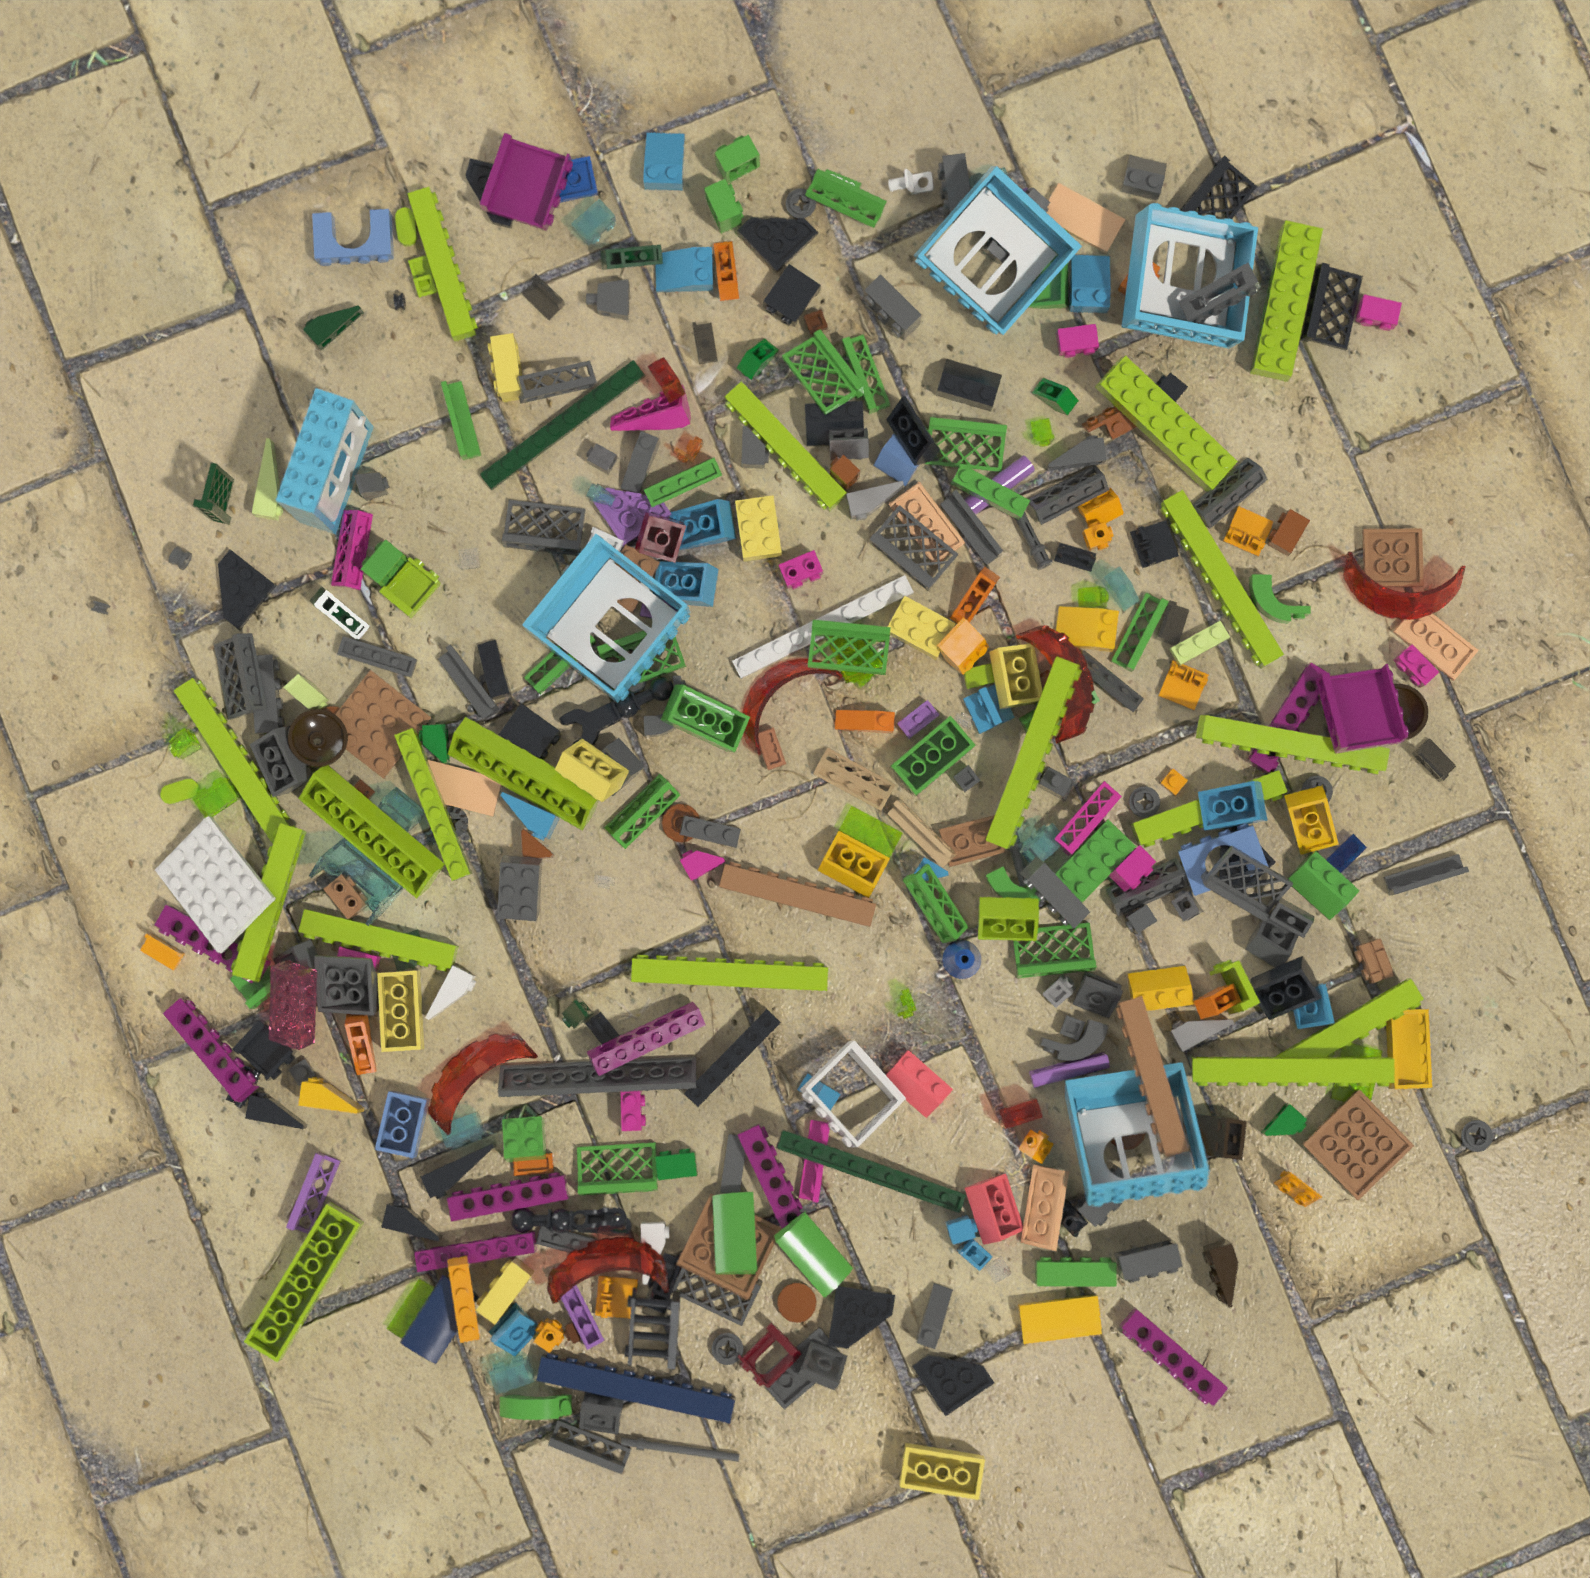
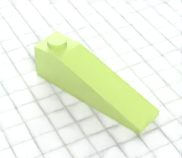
(267, 486)
(306, 693)

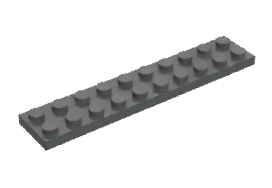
(582, 1078)

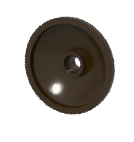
(1414, 709)
(320, 725)

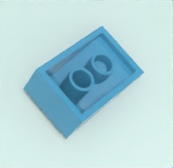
(664, 161)
(685, 270)
(1090, 284)
(706, 524)
(689, 581)
(1232, 805)
(535, 819)

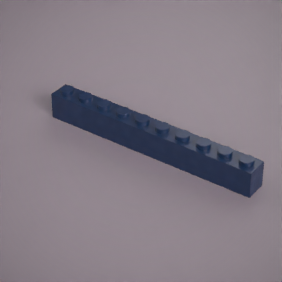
(636, 1388)

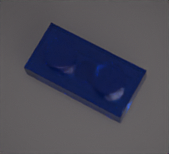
(1346, 853)

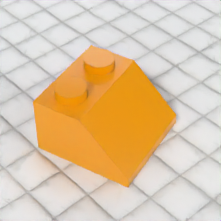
(963, 646)

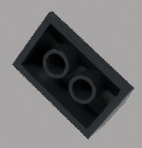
(968, 385)
(818, 424)
(912, 433)
(1286, 988)

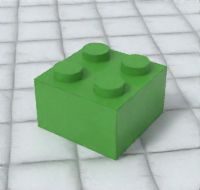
(737, 158)
(723, 206)
(384, 563)
(524, 1139)

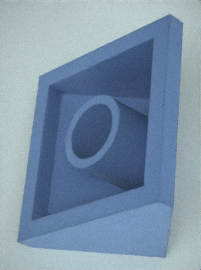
(895, 461)

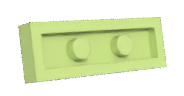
(1199, 643)

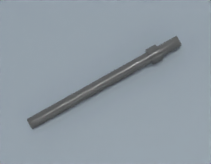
(642, 1444)

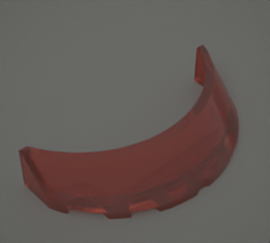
(1395, 603)
(1054, 644)
(767, 686)
(467, 1068)
(606, 1256)

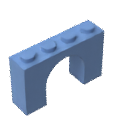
(377, 247)
(1194, 856)

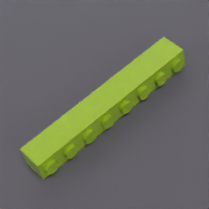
(441, 263)
(785, 447)
(433, 804)
(1189, 815)
(277, 877)
(379, 939)
(1358, 1022)

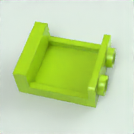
(411, 587)
(1234, 973)

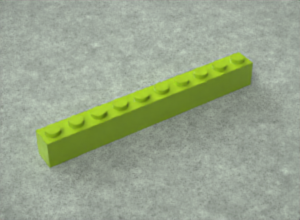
(1221, 579)
(1286, 743)
(1032, 753)
(232, 756)
(729, 974)
(1293, 1070)

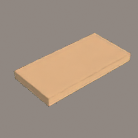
(1084, 218)
(925, 510)
(1437, 644)
(466, 788)
(1044, 1207)

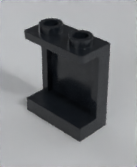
(791, 295)
(530, 732)
(263, 1053)

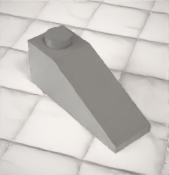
(867, 501)
(1192, 1032)

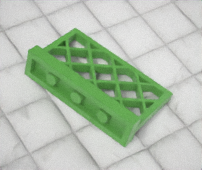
(838, 366)
(970, 428)
(854, 632)
(630, 643)
(1060, 966)
(617, 1186)

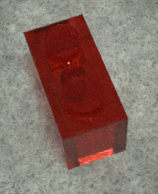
(666, 380)
(1020, 1113)

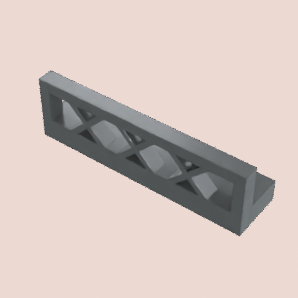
(559, 388)
(1232, 494)
(1070, 495)
(971, 528)
(468, 683)
(1424, 874)
(1149, 889)
(585, 1453)

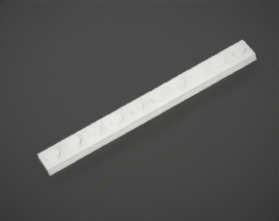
(801, 636)

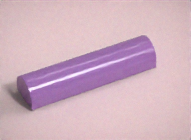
(1008, 477)
(1069, 1069)
(582, 1318)

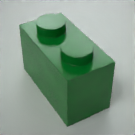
(676, 1165)

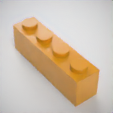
(463, 1299)

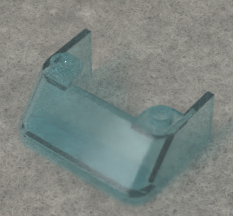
(365, 873)

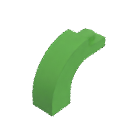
(1265, 601)
(1005, 887)
(535, 1408)

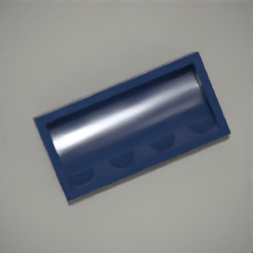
(434, 1323)

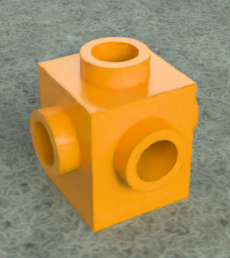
(1093, 541)
(1036, 1145)
(548, 1334)

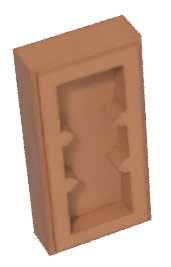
(771, 749)

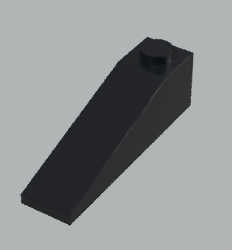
(447, 1176)

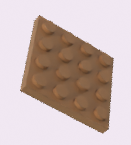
(373, 718)
(1358, 1144)
(700, 1257)

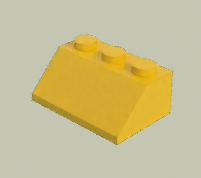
(853, 864)
(1162, 987)

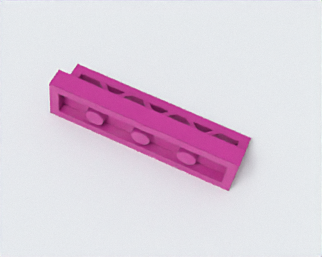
(354, 550)
(1092, 823)
(813, 1171)

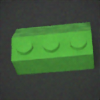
(1322, 885)

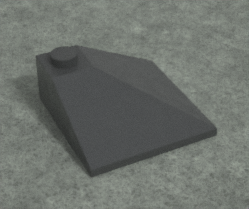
(346, 985)

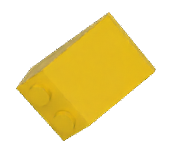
(1089, 627)
(1311, 819)
(323, 1095)

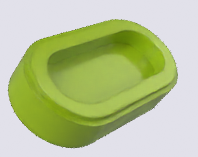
(406, 226)
(179, 791)

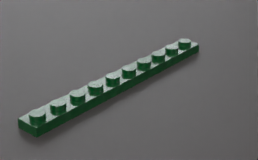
(562, 425)
(870, 1171)

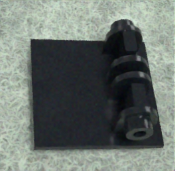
(1154, 543)

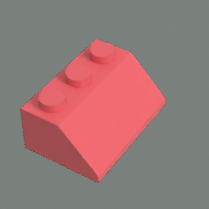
(918, 1083)
(994, 1209)

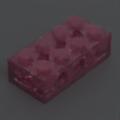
(292, 1004)

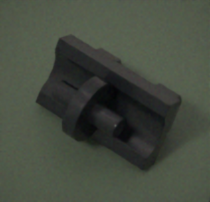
(1072, 1219)

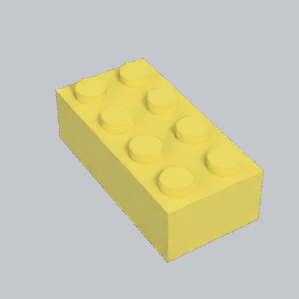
(400, 1011)
(942, 1471)

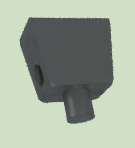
(611, 299)
(1055, 783)

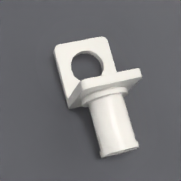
(911, 182)

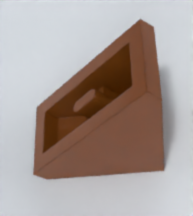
(533, 848)

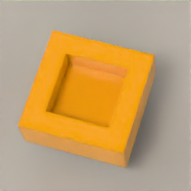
(1173, 782)

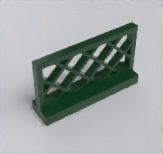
(216, 495)

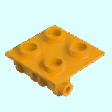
(1248, 531)
(1183, 685)
(1297, 1189)
(613, 1296)

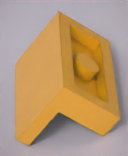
(1101, 508)
(162, 951)

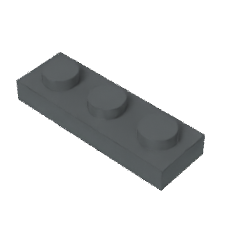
(710, 831)

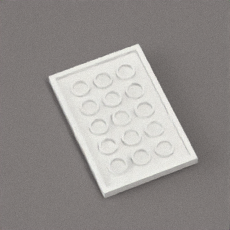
(215, 884)

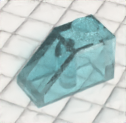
(1120, 588)

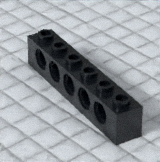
(732, 1057)

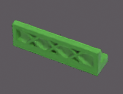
(848, 196)
(859, 372)
(461, 420)
(682, 482)
(1148, 631)
(552, 675)
(639, 808)
(934, 908)

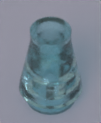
(600, 495)

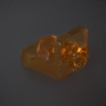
(693, 448)

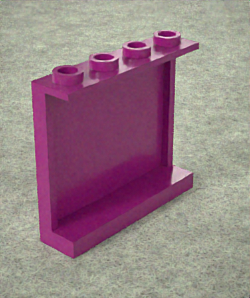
(525, 183)
(1362, 709)

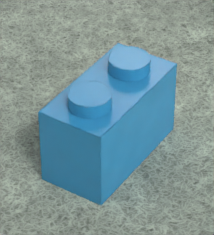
(961, 1229)

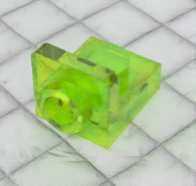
(1042, 432)
(1092, 597)
(906, 1000)

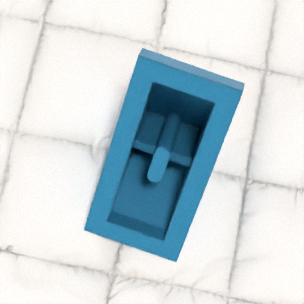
(939, 872)
(822, 1091)
(974, 1253)

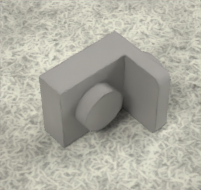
(1059, 990)

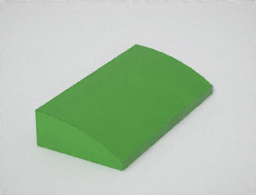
(1056, 292)
(734, 1233)
(813, 1254)

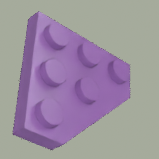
(628, 512)

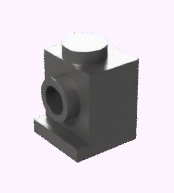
(1179, 904)

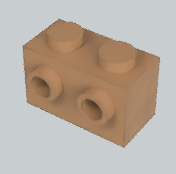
(347, 896)

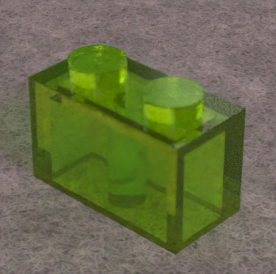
(217, 797)

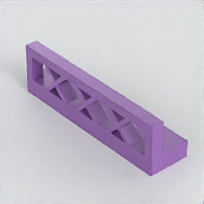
(306, 1190)

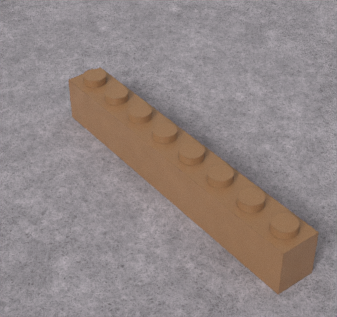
(797, 895)
(1152, 1076)

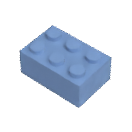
(402, 1124)

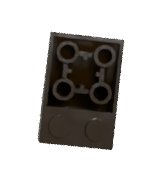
(1221, 1136)
(1224, 1267)

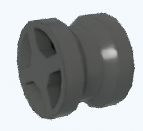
(180, 558)

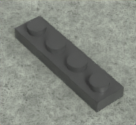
(377, 657)
(1112, 684)

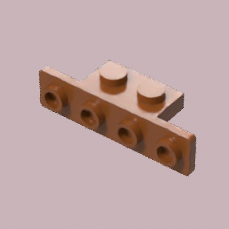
(1114, 421)

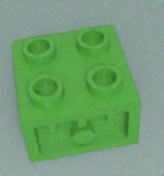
(254, 992)

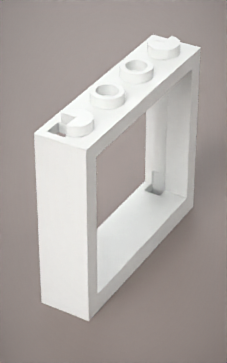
(874, 1073)

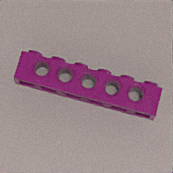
(1310, 674)
(166, 924)
(177, 1015)
(646, 1038)
(747, 1140)
(459, 1211)
(477, 1250)
(1215, 1388)

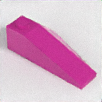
(654, 415)

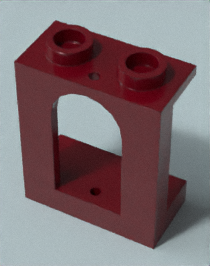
(750, 1358)

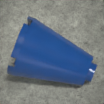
(953, 963)

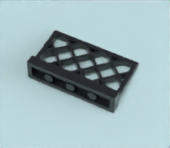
(1210, 181)
(1316, 302)

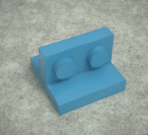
(985, 709)
(1315, 1013)
(513, 1330)

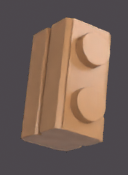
(1374, 961)

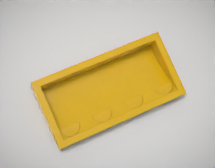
(1410, 1047)
(1060, 1318)

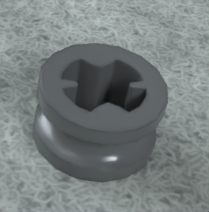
(100, 607)

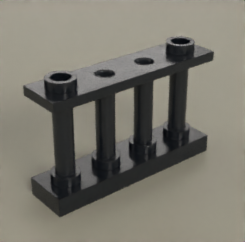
(671, 1321)

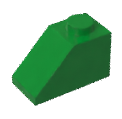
(757, 358)
(1055, 396)
(436, 740)
(1286, 1122)

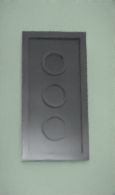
(789, 1384)

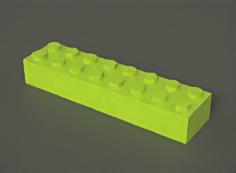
(1286, 301)
(1166, 424)
(521, 773)
(371, 831)
(303, 1282)

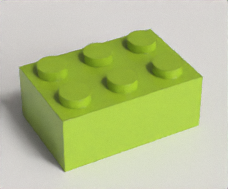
(1008, 918)

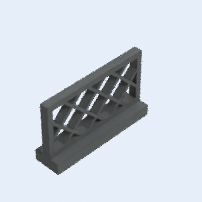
(538, 543)
(901, 559)
(247, 672)
(1235, 894)
(721, 1312)

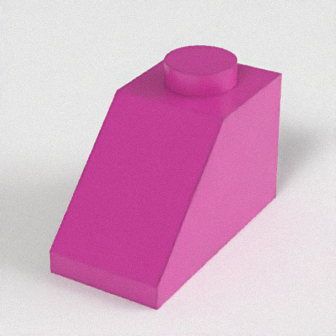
(699, 863)

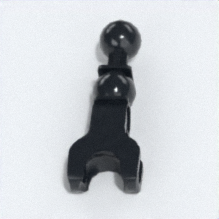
(613, 712)
(562, 1220)

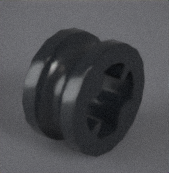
(399, 301)

